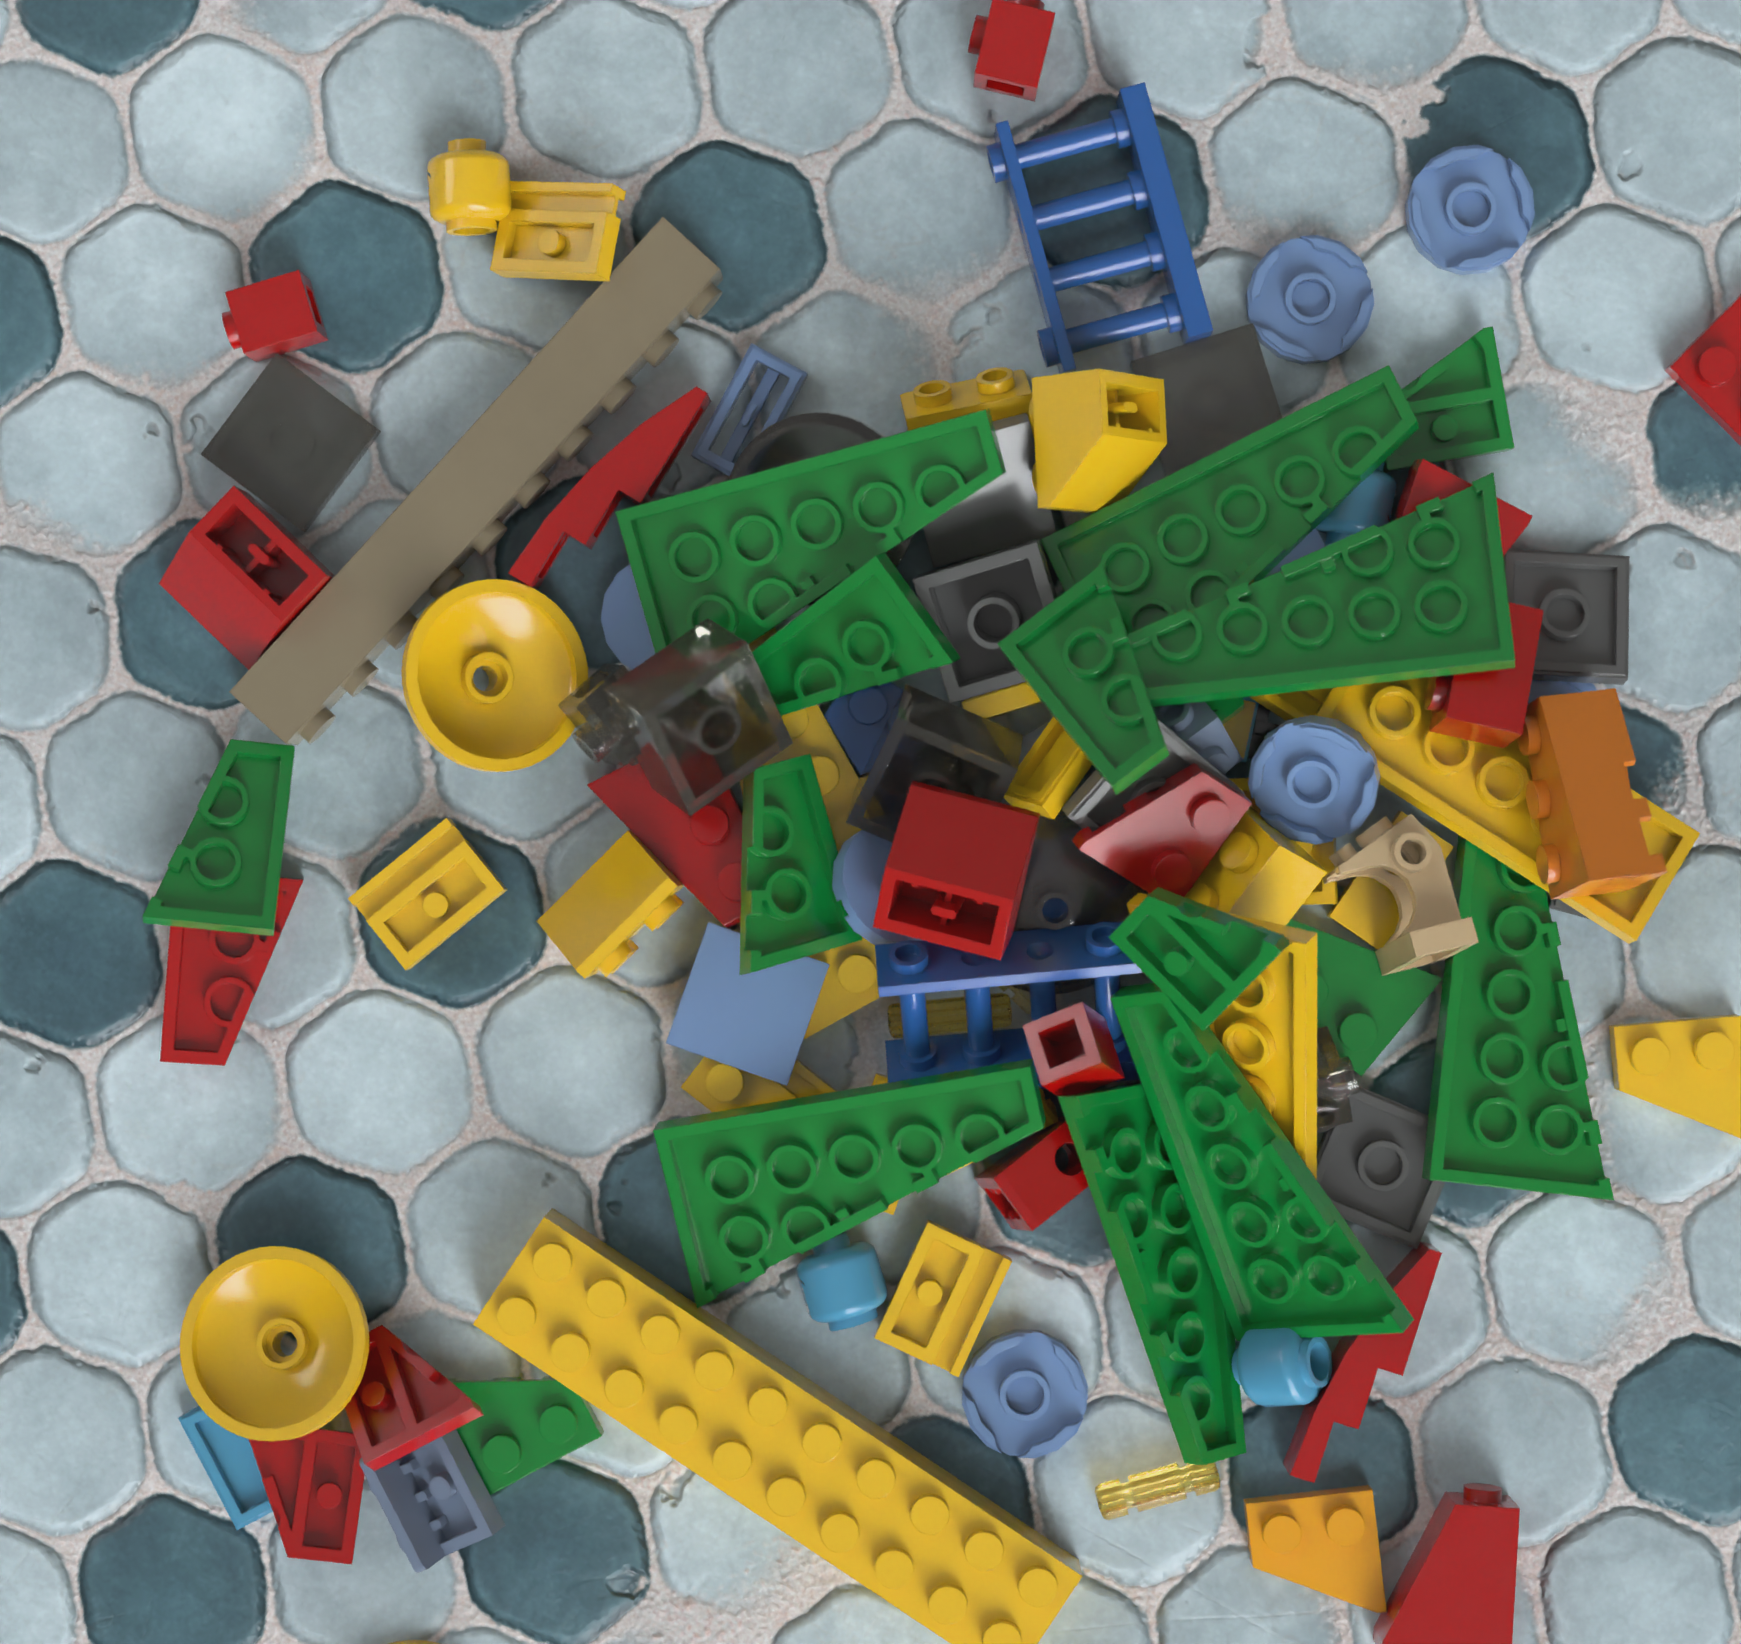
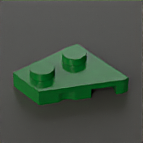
(1457, 407)
(1196, 952)
(523, 1426)

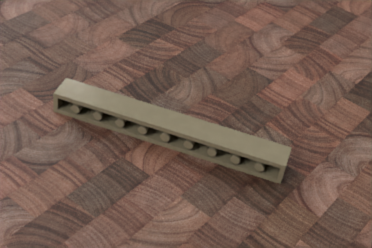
(479, 484)

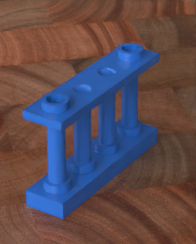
(1147, 188)
(1030, 958)

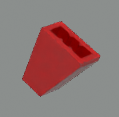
(1458, 1575)

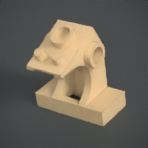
(1427, 907)

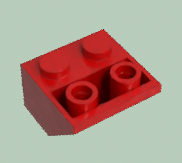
(244, 576)
(956, 870)

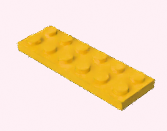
(1483, 794)

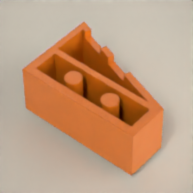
(1585, 796)

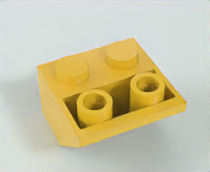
(1094, 436)
(1258, 873)
(610, 906)

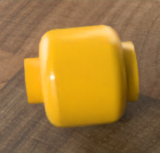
(469, 188)

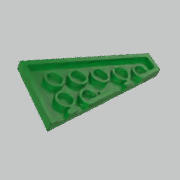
(1237, 507)
(790, 533)
(1361, 611)
(1509, 1048)
(807, 1168)
(1256, 1207)
(1160, 1268)

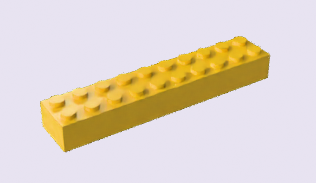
(776, 1441)

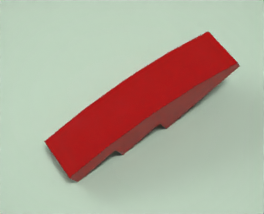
(628, 470)
(1356, 1365)

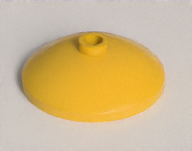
(530, 665)
(235, 1337)

